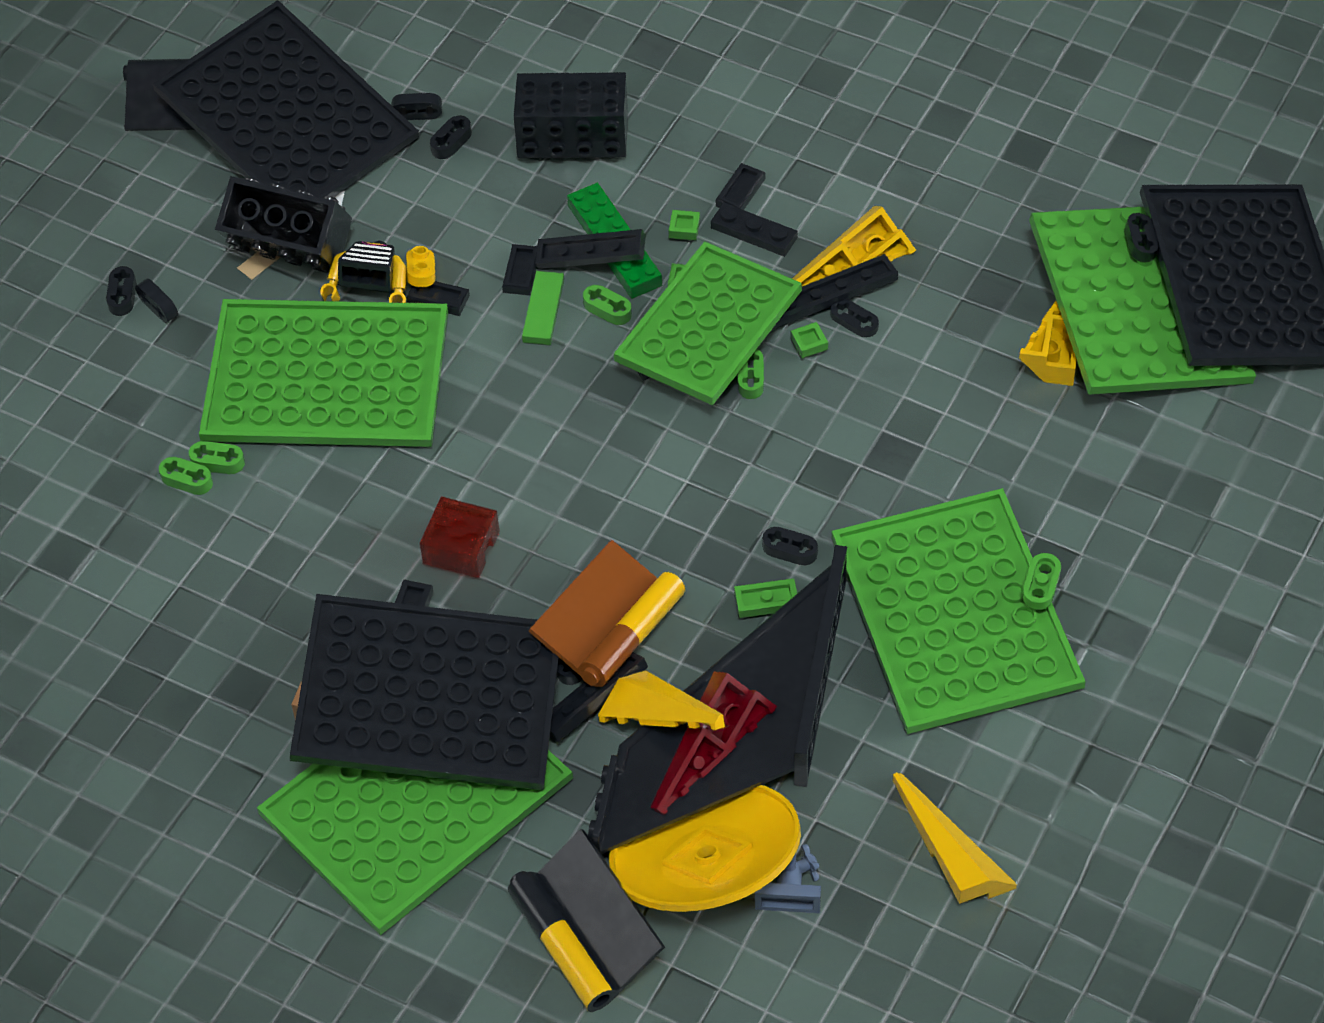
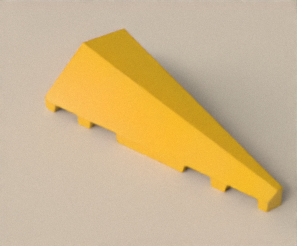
(864, 240)
(1050, 350)
(656, 704)
(961, 860)

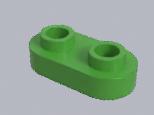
(1041, 583)

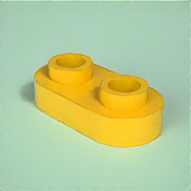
(420, 267)

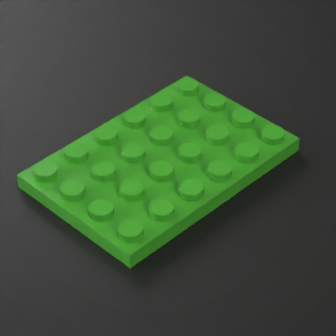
(708, 322)

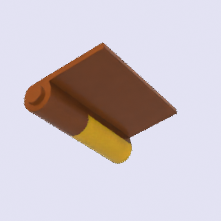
(606, 613)

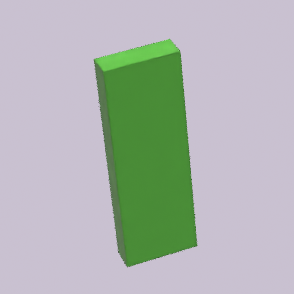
(543, 308)

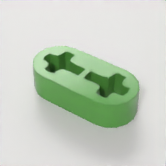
(605, 307)
(755, 373)
(217, 456)
(186, 474)

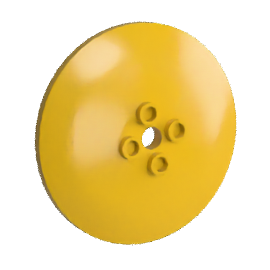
(711, 854)

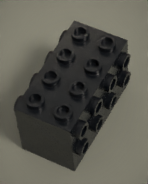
(571, 115)
(283, 223)

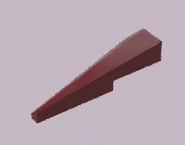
(705, 748)

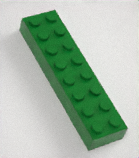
(599, 215)

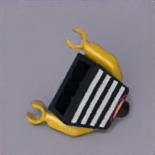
(367, 267)

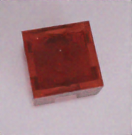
(459, 537)

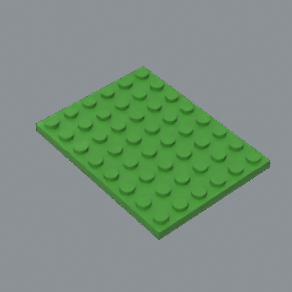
(1118, 307)
(325, 373)
(951, 614)
(393, 835)

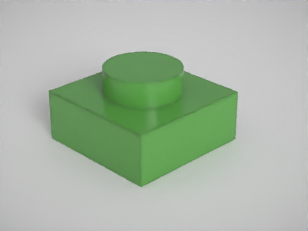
(684, 225)
(809, 340)

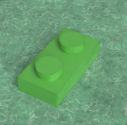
(763, 597)

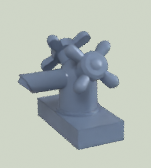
(788, 892)

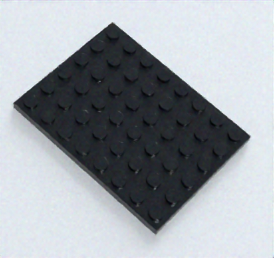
(285, 107)
(1241, 271)
(425, 693)

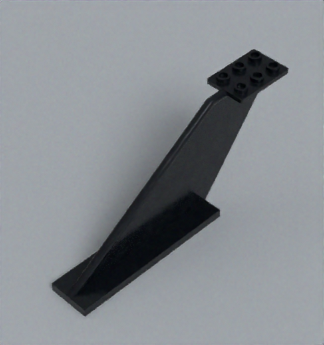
(780, 659)

